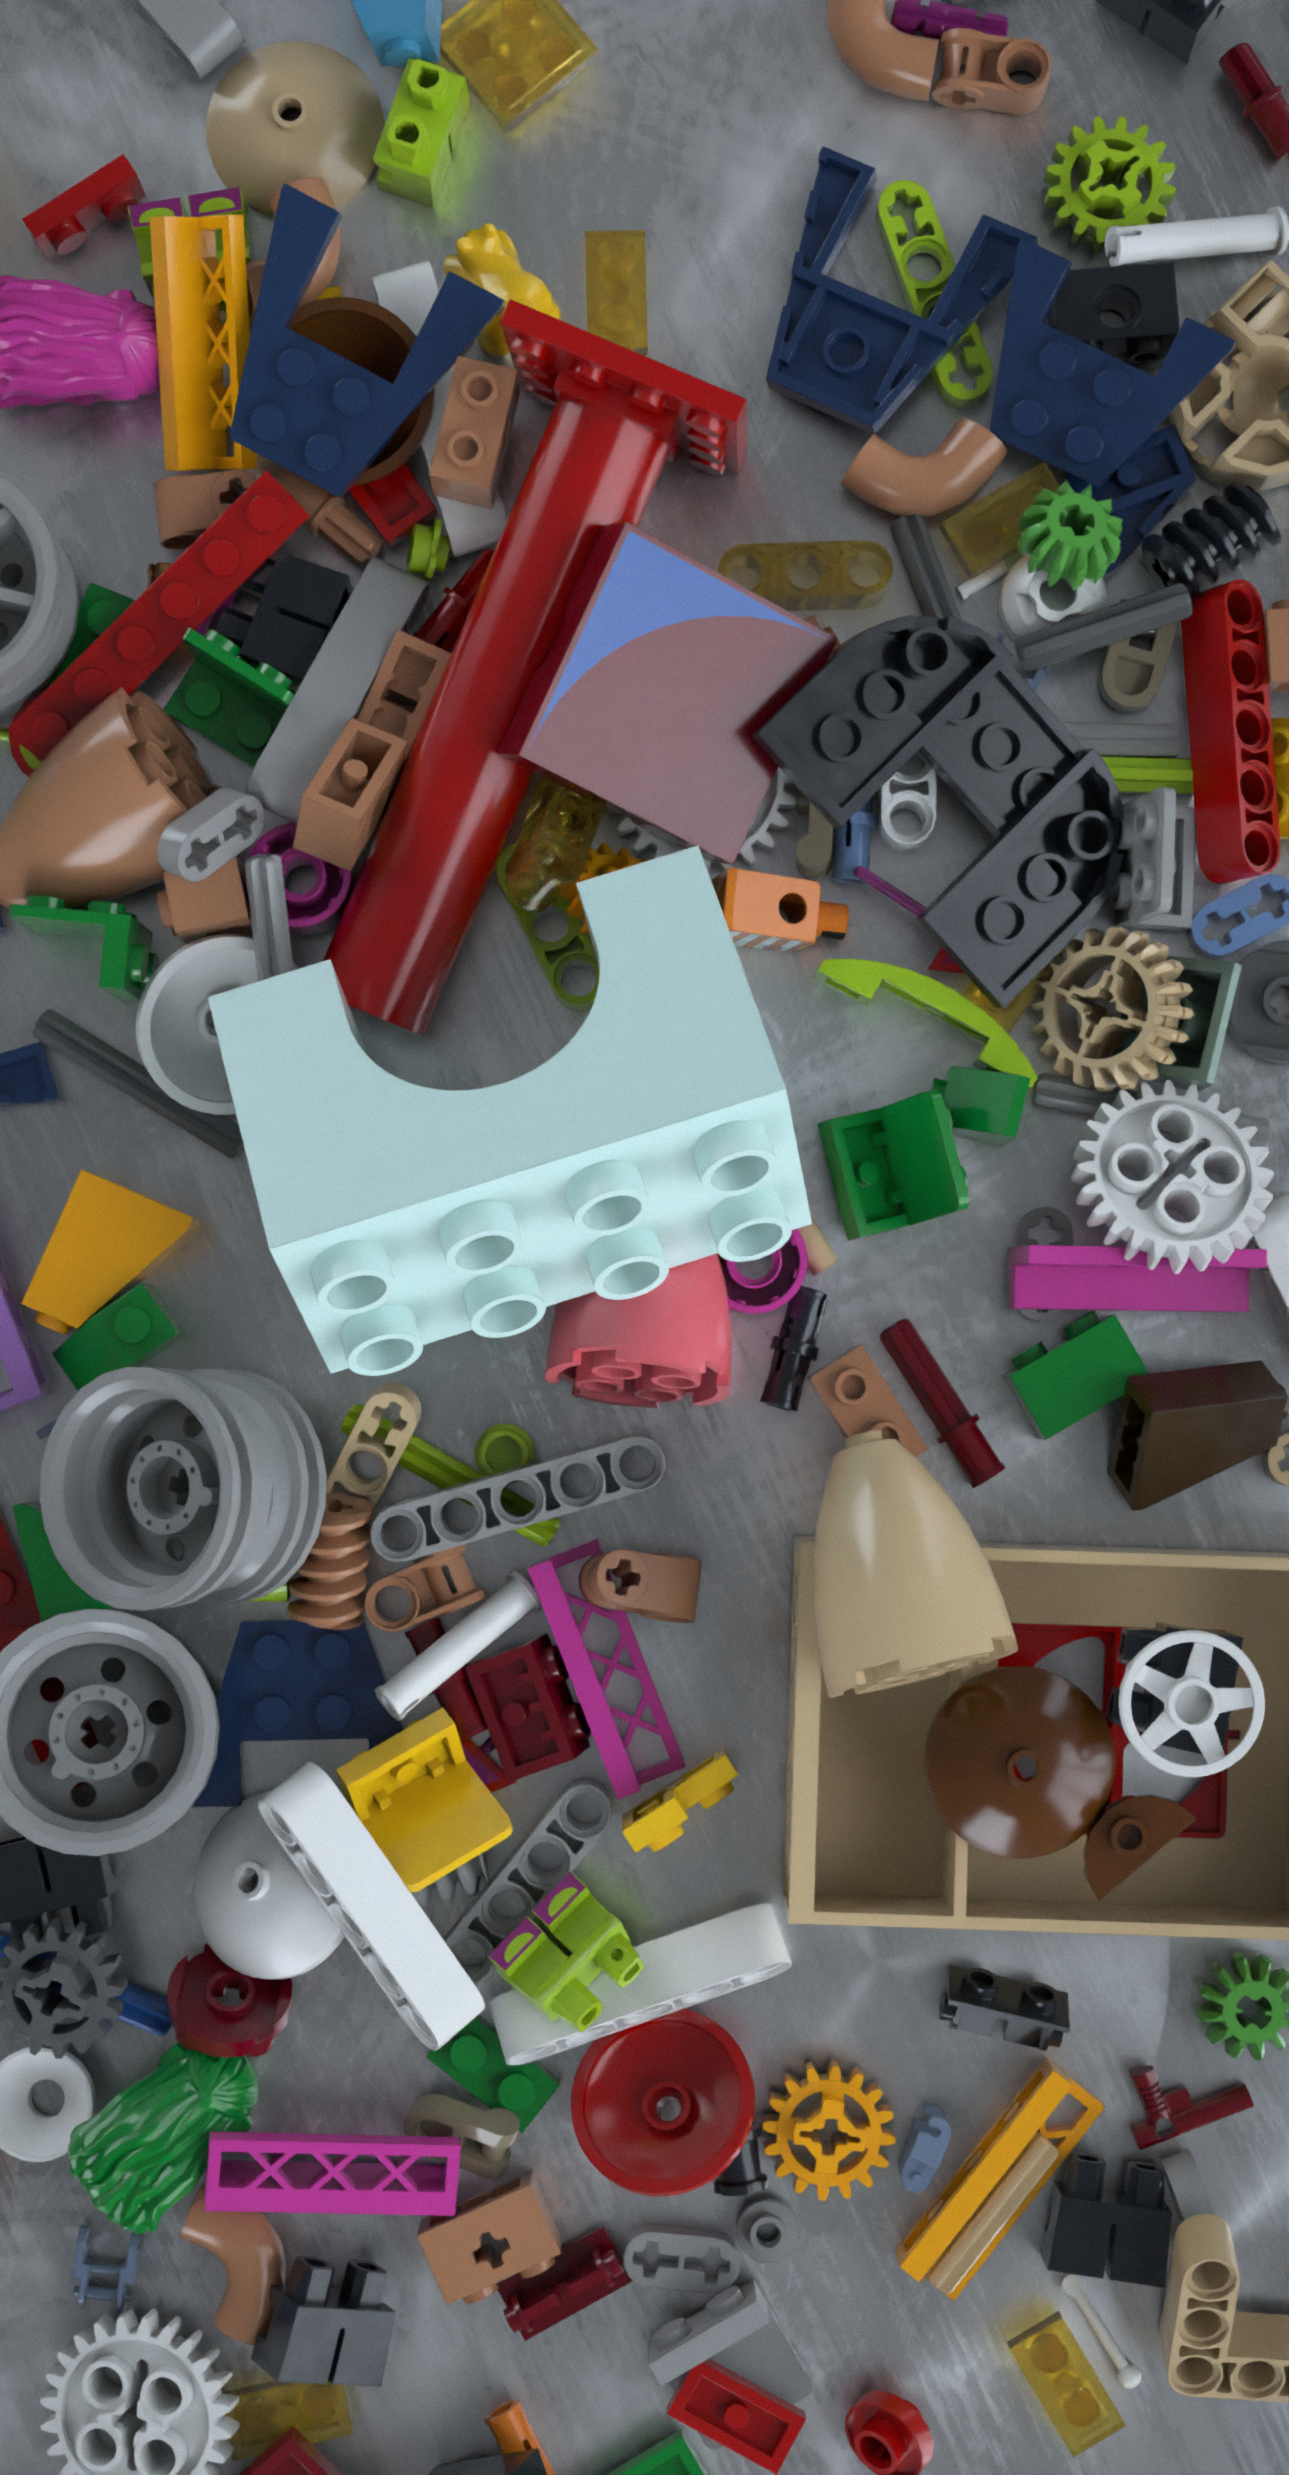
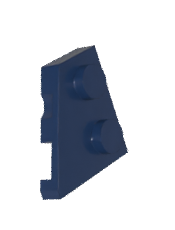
(1143, 488)

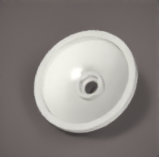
(173, 1019)
(264, 1931)

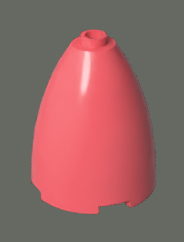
(648, 1345)

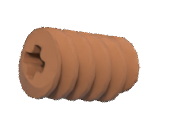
(335, 1567)

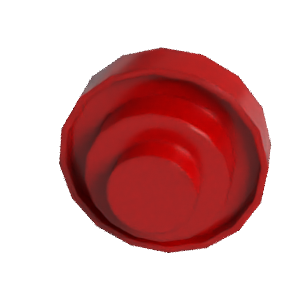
(889, 2434)

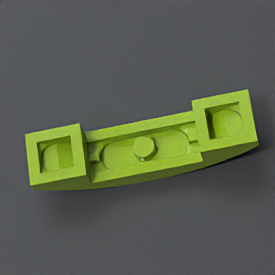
(862, 977)

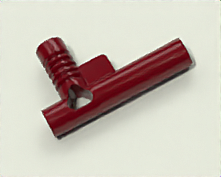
(1179, 2108)

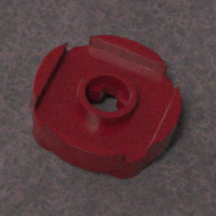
(222, 2029)

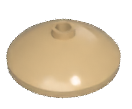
(328, 140)

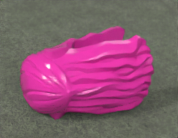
(74, 345)

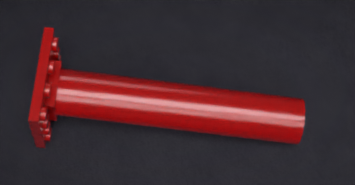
(456, 795)

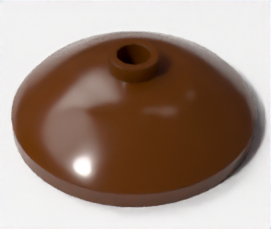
(379, 344)
(991, 1726)

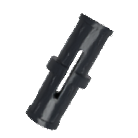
(794, 1349)

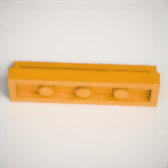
(195, 342)
(990, 2161)

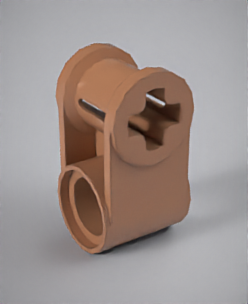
(986, 78)
(194, 502)
(652, 1584)
(427, 1589)

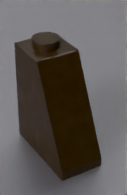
(1192, 1426)

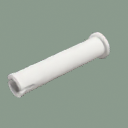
(1198, 238)
(458, 1646)

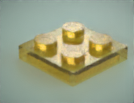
(515, 54)

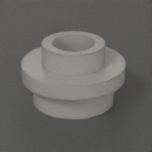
(763, 2212)

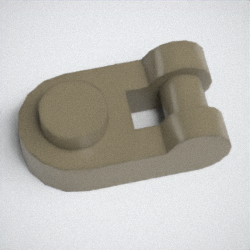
(1134, 675)
(814, 849)
(482, 2133)

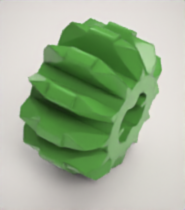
(1069, 536)
(1228, 2019)

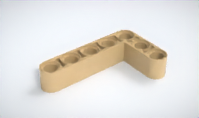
(1203, 2338)

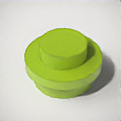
(503, 1448)

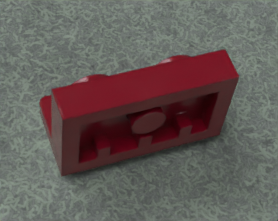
(529, 1707)

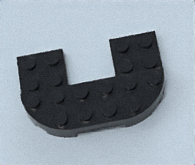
(1003, 753)

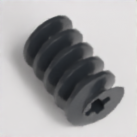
(1210, 537)

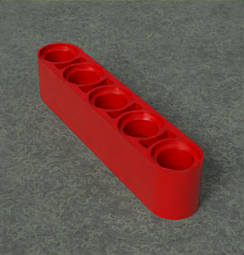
(1231, 733)

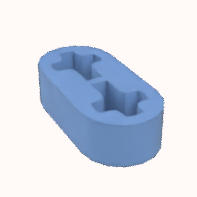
(1235, 905)

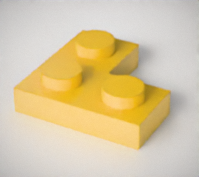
(660, 1816)

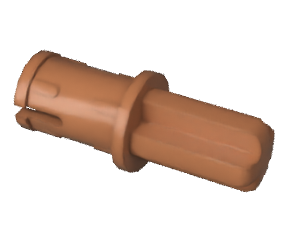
(333, 519)

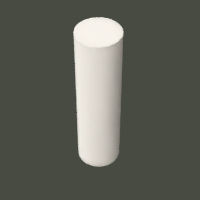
(982, 580)

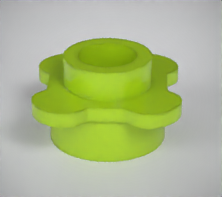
(427, 550)

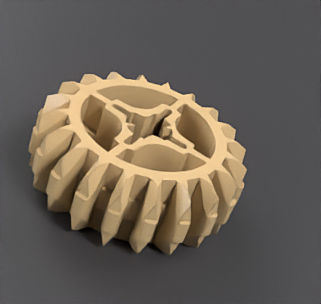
(1088, 1051)

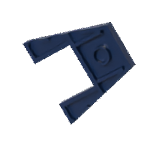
(853, 349)
(313, 405)

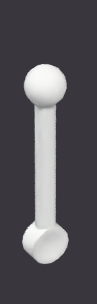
(1074, 2287)

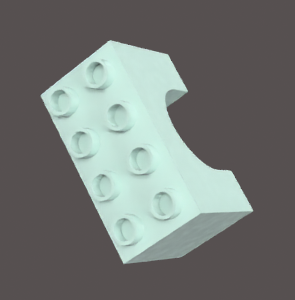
(483, 1206)

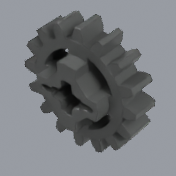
(80, 1992)

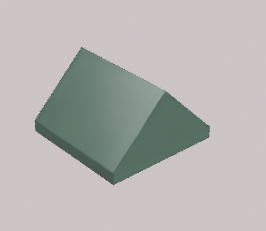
(1211, 1002)

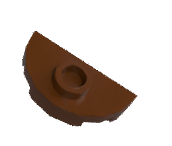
(1128, 1837)

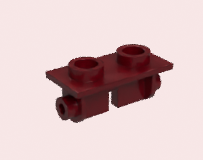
(578, 2278)

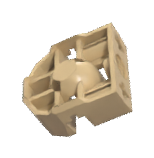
(1254, 382)

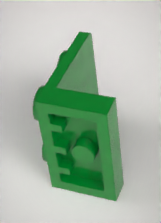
(228, 698)

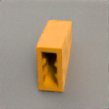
(102, 1251)

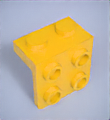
(423, 1801)

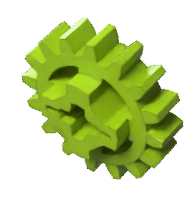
(1112, 157)

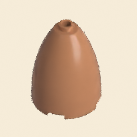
(99, 805)

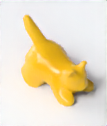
(491, 262)

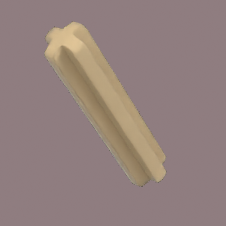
(992, 2214)

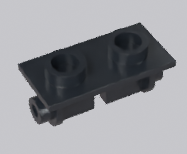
(1033, 2010)

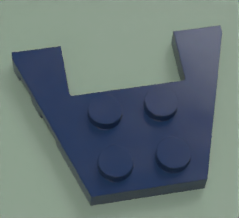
(1073, 399)
(294, 1686)

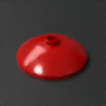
(635, 2075)

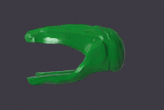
(155, 2134)

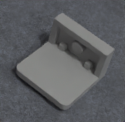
(1156, 863)
(738, 2334)

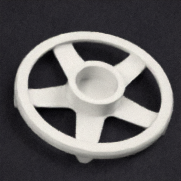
(1191, 1703)

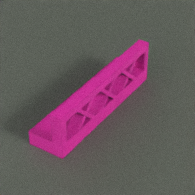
(1104, 1280)
(586, 1680)
(331, 2183)

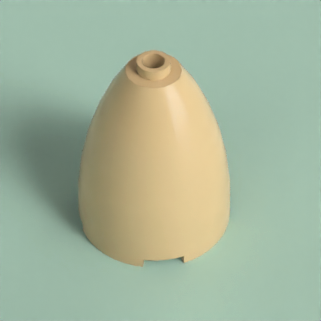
(898, 1575)

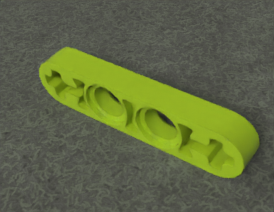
(923, 295)

